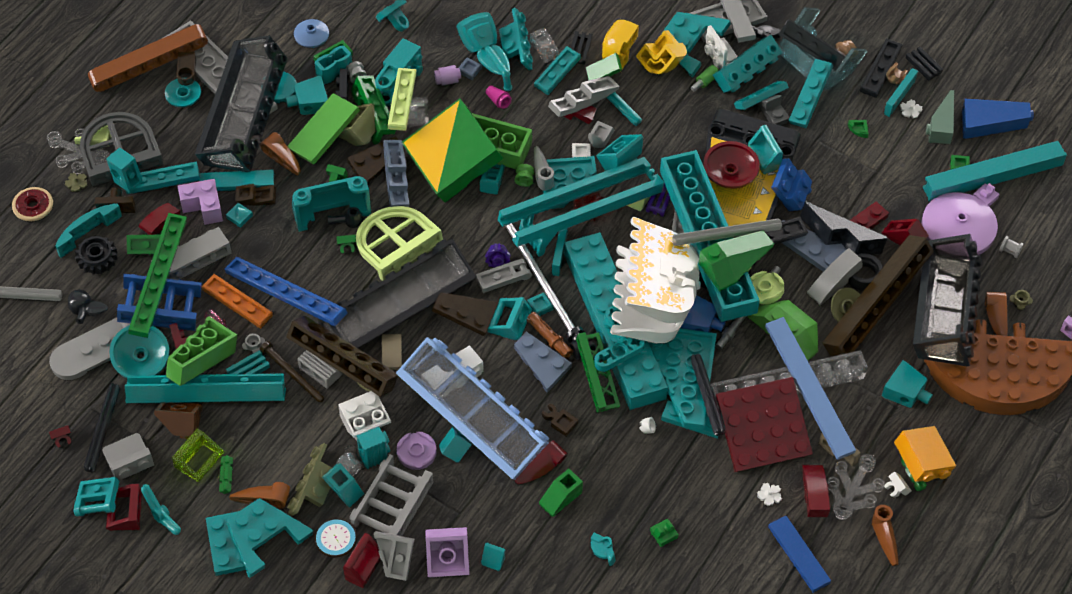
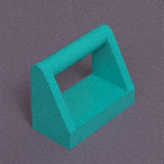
(766, 149)
(516, 321)

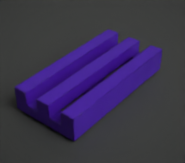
(656, 209)

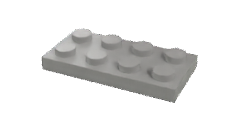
(752, 7)

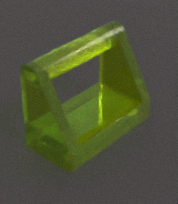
(190, 448)

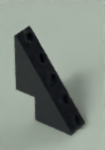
(838, 230)

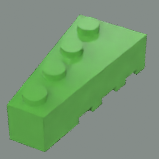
(201, 351)

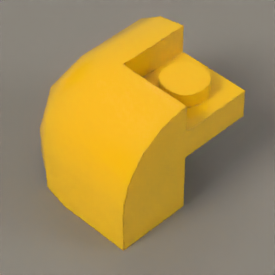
(619, 40)
(662, 55)

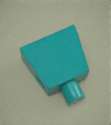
(308, 96)
(906, 386)

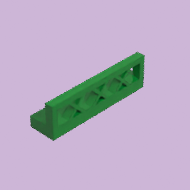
(364, 93)
(591, 373)

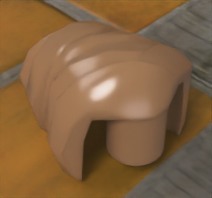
(845, 46)
(894, 75)

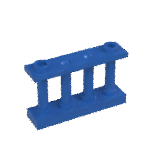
(164, 317)

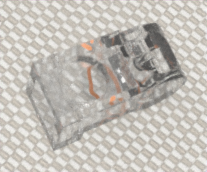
(544, 45)

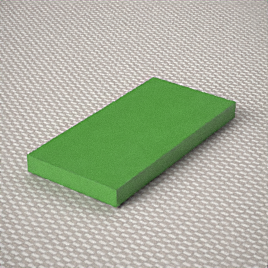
(323, 128)

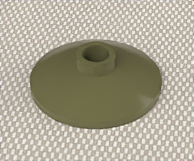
(843, 297)

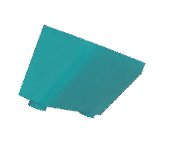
(330, 195)

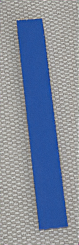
(286, 291)

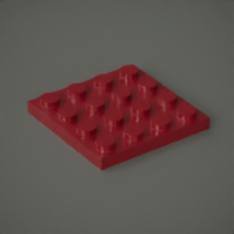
(764, 424)

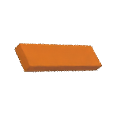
(237, 301)

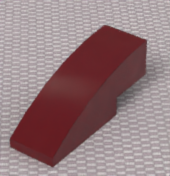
(816, 491)

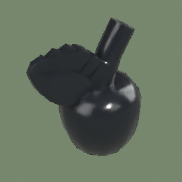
(81, 304)

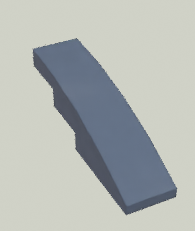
(396, 173)

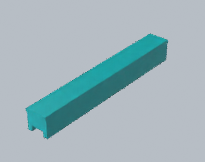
(995, 170)
(206, 388)

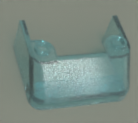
(803, 61)

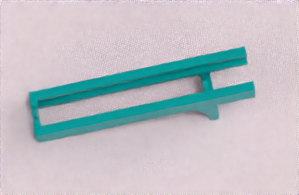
(542, 233)

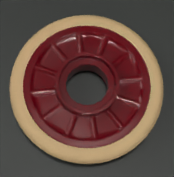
(24, 197)

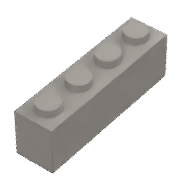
(199, 253)

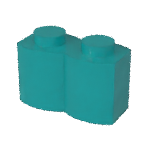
(330, 64)

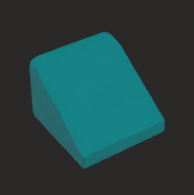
(493, 556)

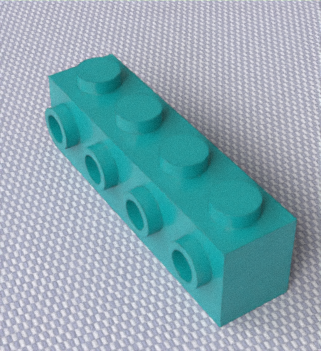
(748, 63)

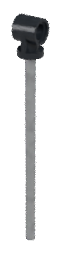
(572, 330)

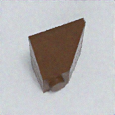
(180, 417)

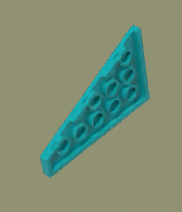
(679, 375)

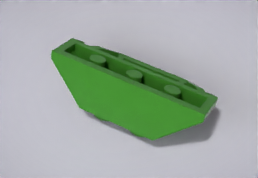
(800, 324)

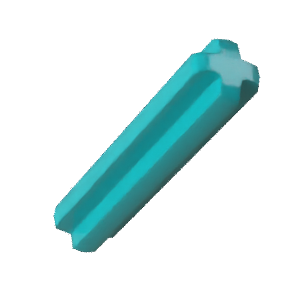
(624, 108)

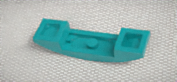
(85, 223)

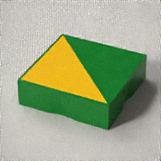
(452, 150)

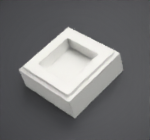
(581, 150)

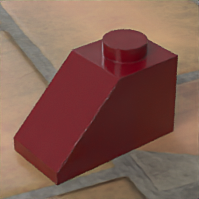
(900, 229)

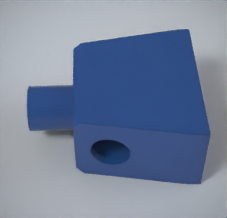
(702, 317)

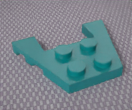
(688, 30)
(258, 525)

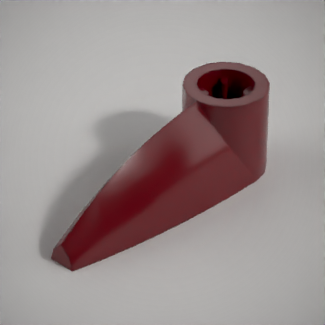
(544, 462)

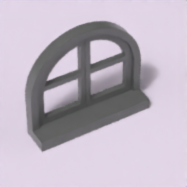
(145, 159)

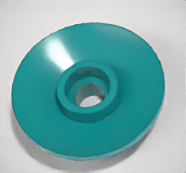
(182, 95)

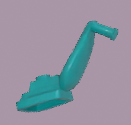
(480, 35)

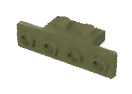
(312, 485)

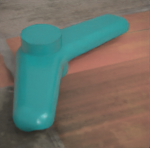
(159, 512)

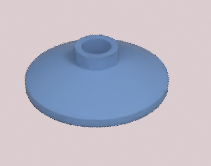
(311, 33)

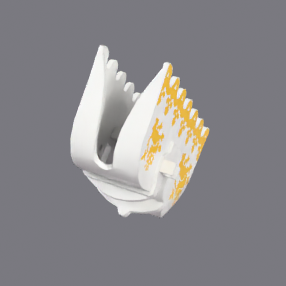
(656, 285)

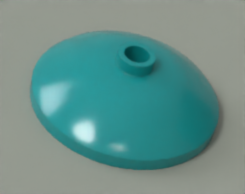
(126, 348)

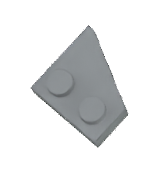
(395, 553)

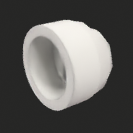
(647, 425)

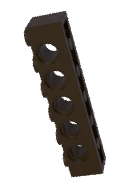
(342, 355)

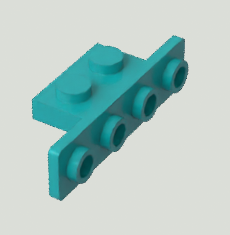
(515, 40)

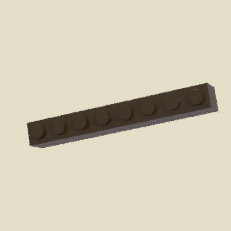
(878, 296)

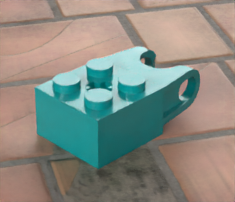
(404, 55)

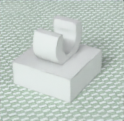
(899, 484)

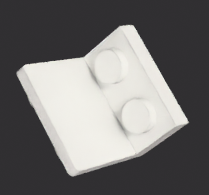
(718, 49)

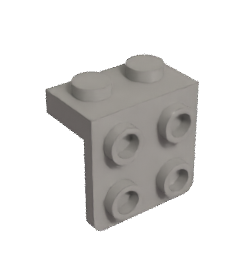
(128, 456)

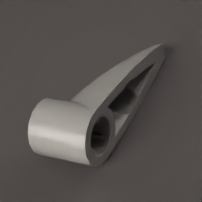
(543, 173)

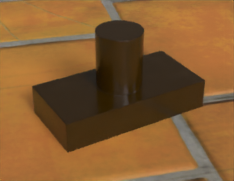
(125, 203)

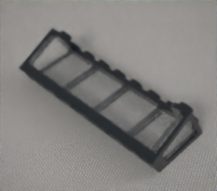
(242, 104)
(402, 294)

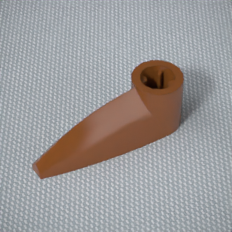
(279, 152)
(997, 311)
(274, 495)
(884, 531)

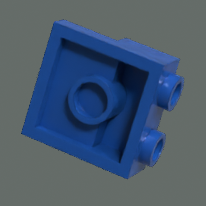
(791, 185)

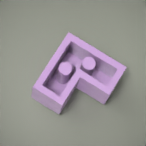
(202, 197)

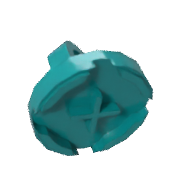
(395, 15)

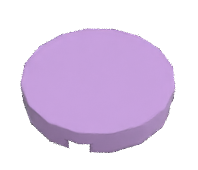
(416, 450)

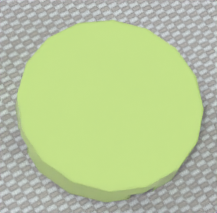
(768, 286)

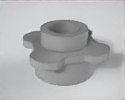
(253, 338)

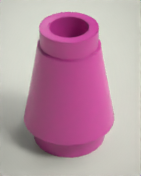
(499, 97)

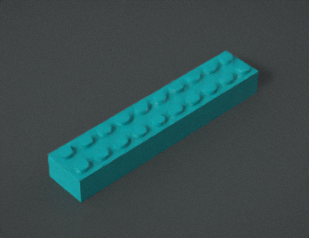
(700, 210)
(595, 278)

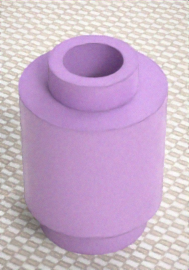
(447, 75)

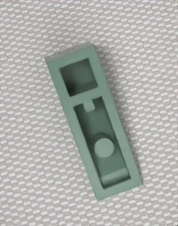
(942, 122)

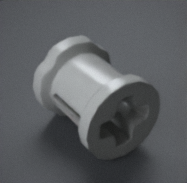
(1011, 247)

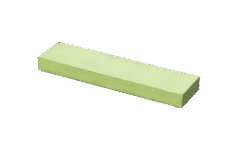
(402, 99)

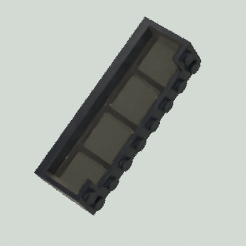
(948, 301)

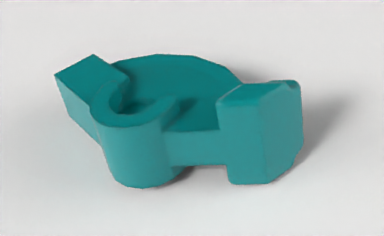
(603, 548)

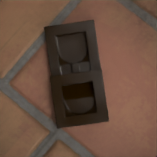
(255, 196)

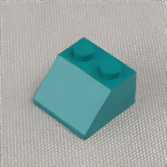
(621, 151)

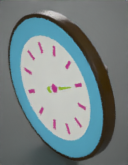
(335, 538)

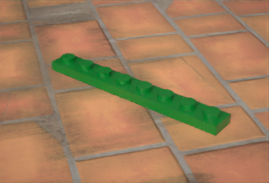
(157, 275)

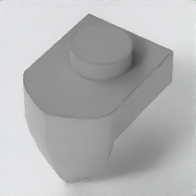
(600, 135)

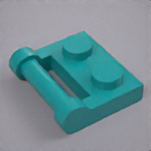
(96, 490)

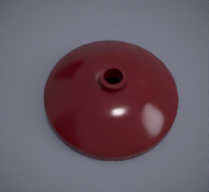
(733, 158)

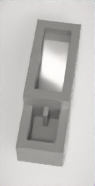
(835, 276)

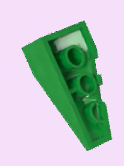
(733, 257)

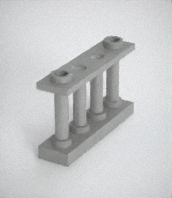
(412, 499)

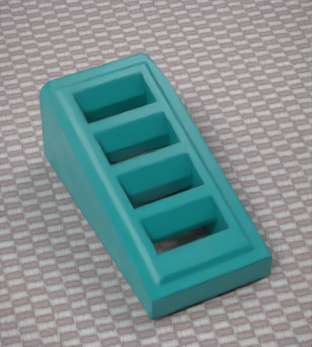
(491, 180)

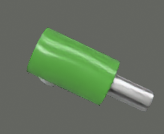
(705, 78)

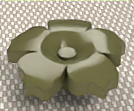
(76, 182)

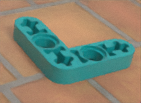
(624, 344)

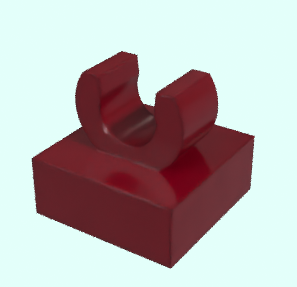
(60, 433)

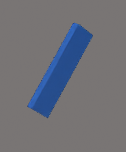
(799, 554)

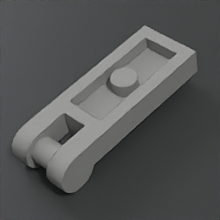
(503, 275)

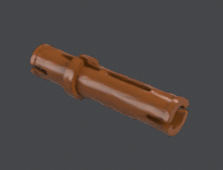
(555, 341)

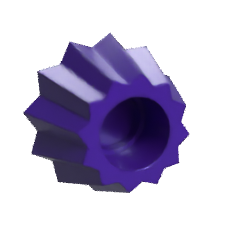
(497, 255)

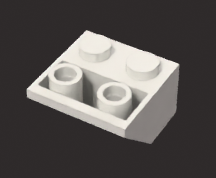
(363, 413)

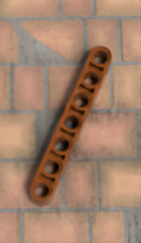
(147, 58)

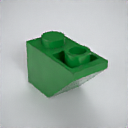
(561, 492)

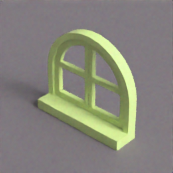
(408, 251)

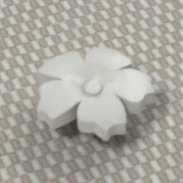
(910, 109)
(769, 494)

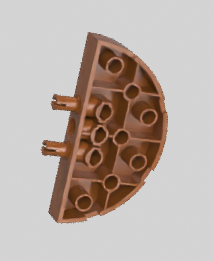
(1007, 372)

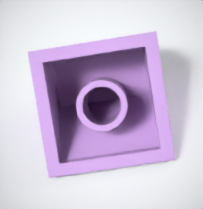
(447, 552)

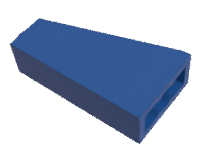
(994, 117)

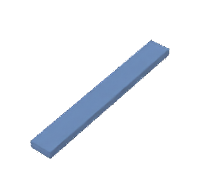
(810, 388)

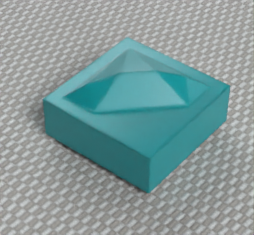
(239, 215)

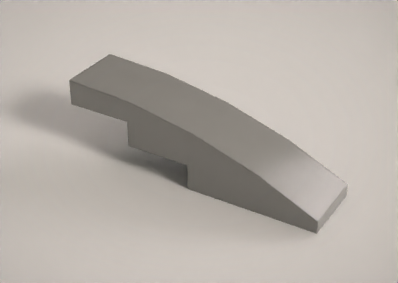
(583, 97)

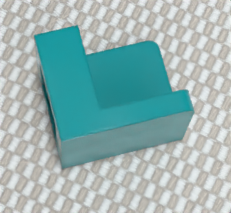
(454, 445)

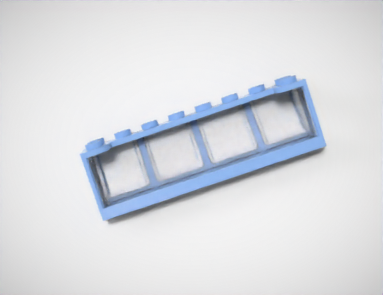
(473, 407)

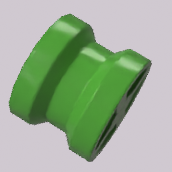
(524, 175)

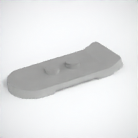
(85, 351)

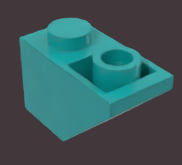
(343, 484)

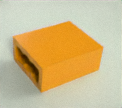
(925, 454)

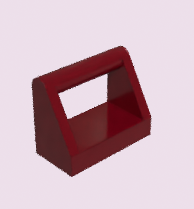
(133, 521)
(362, 561)

